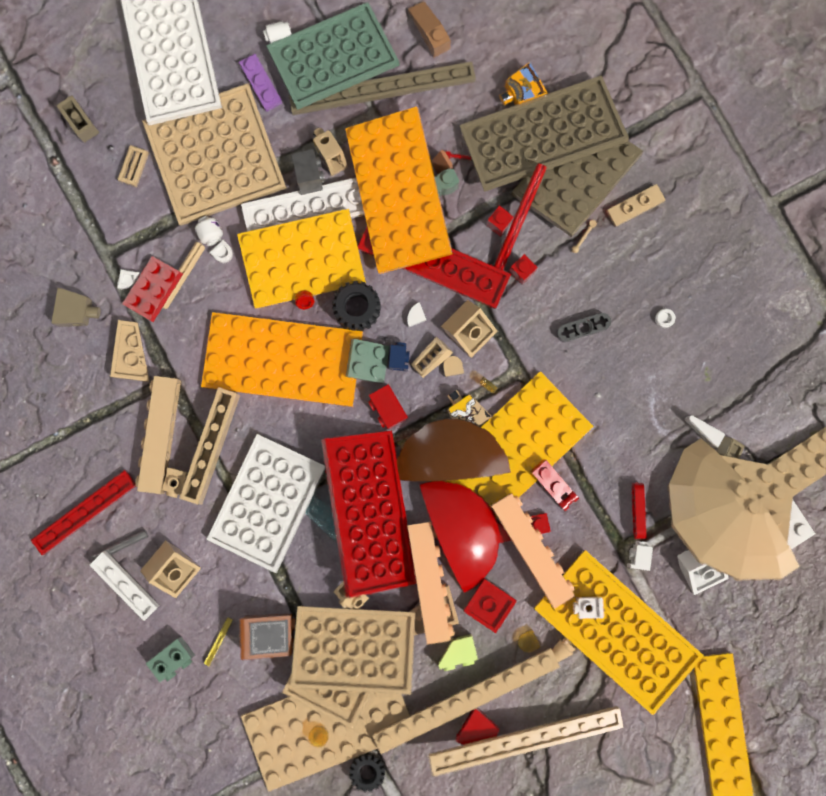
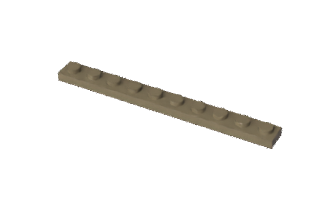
(394, 86)

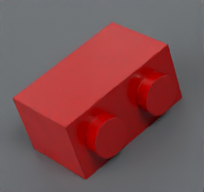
(388, 407)

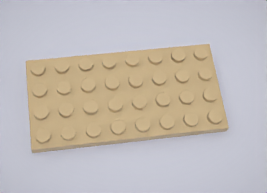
(282, 731)

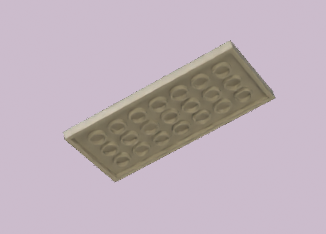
(543, 131)

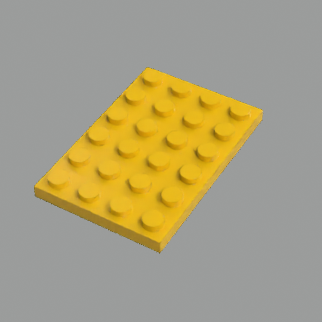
(301, 256)

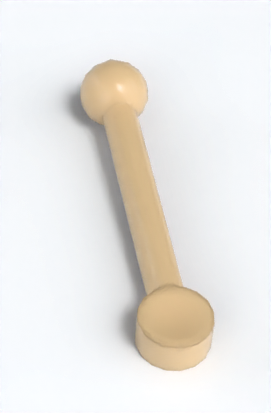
(592, 224)

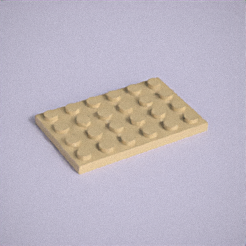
(353, 650)

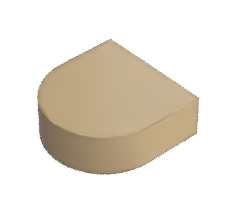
(453, 366)

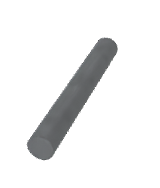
(123, 544)

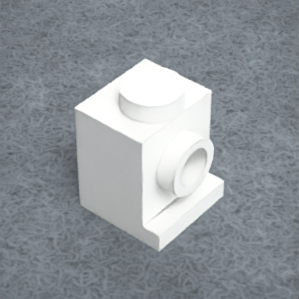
(640, 556)
(581, 603)

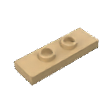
(635, 205)

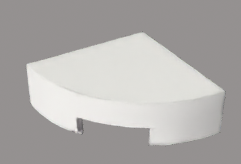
(127, 279)
(416, 315)

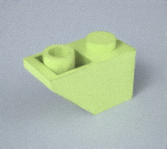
(459, 651)

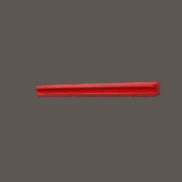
(520, 216)

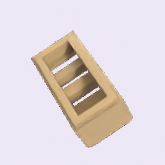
(435, 361)

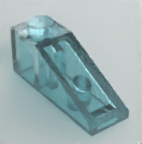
(322, 516)

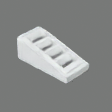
(707, 432)

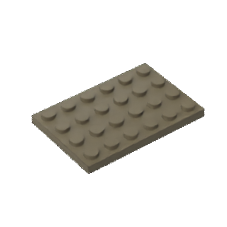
(577, 188)

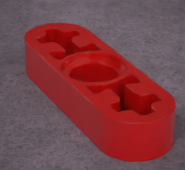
(638, 510)

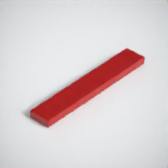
(83, 512)

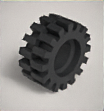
(363, 784)

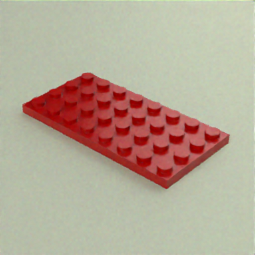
(368, 513)

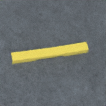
(210, 657)

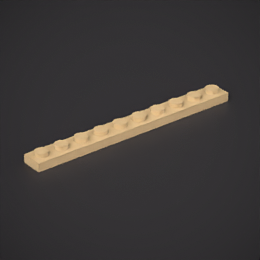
(465, 700)
(525, 741)

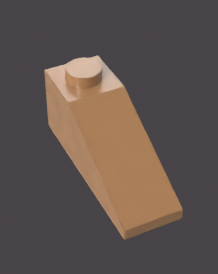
(430, 29)

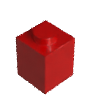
(500, 221)
(523, 269)

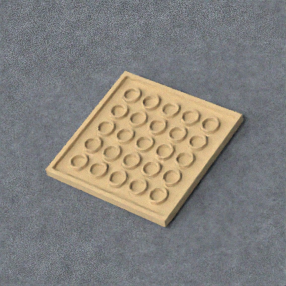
(216, 157)

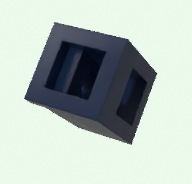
(399, 357)

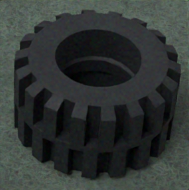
(356, 290)

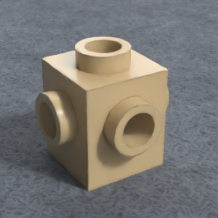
(352, 603)

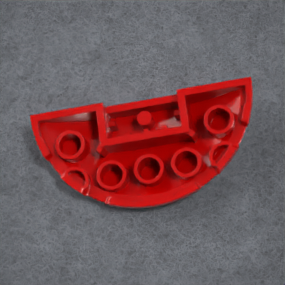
(464, 529)

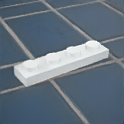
(124, 585)

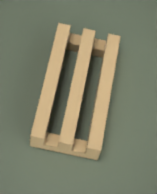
(121, 178)

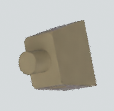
(73, 309)

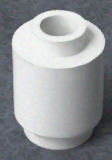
(277, 31)

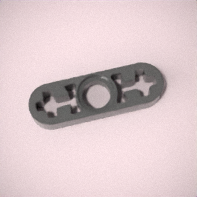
(569, 326)

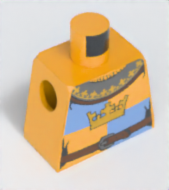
(523, 86)

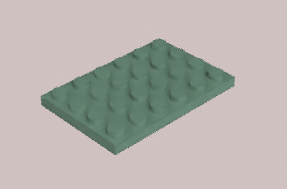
(333, 55)

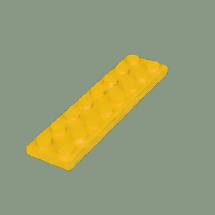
(722, 726)

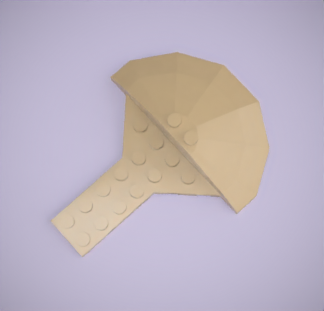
(739, 510)

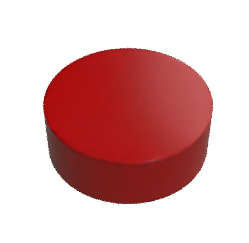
(304, 300)

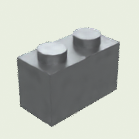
(307, 172)

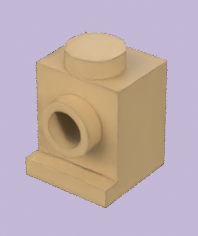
(179, 476)

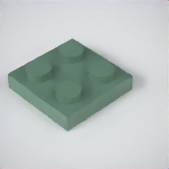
(367, 361)

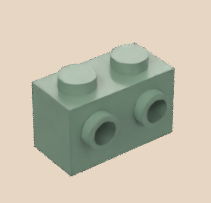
(170, 659)

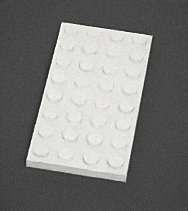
(171, 58)

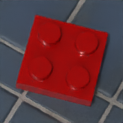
(490, 606)

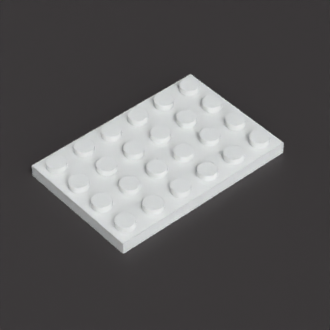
(266, 503)

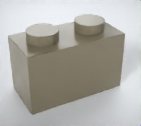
(77, 119)

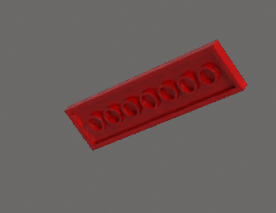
(457, 273)

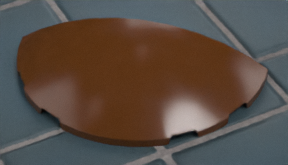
(451, 452)

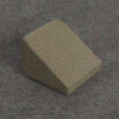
(730, 448)

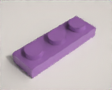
(260, 82)

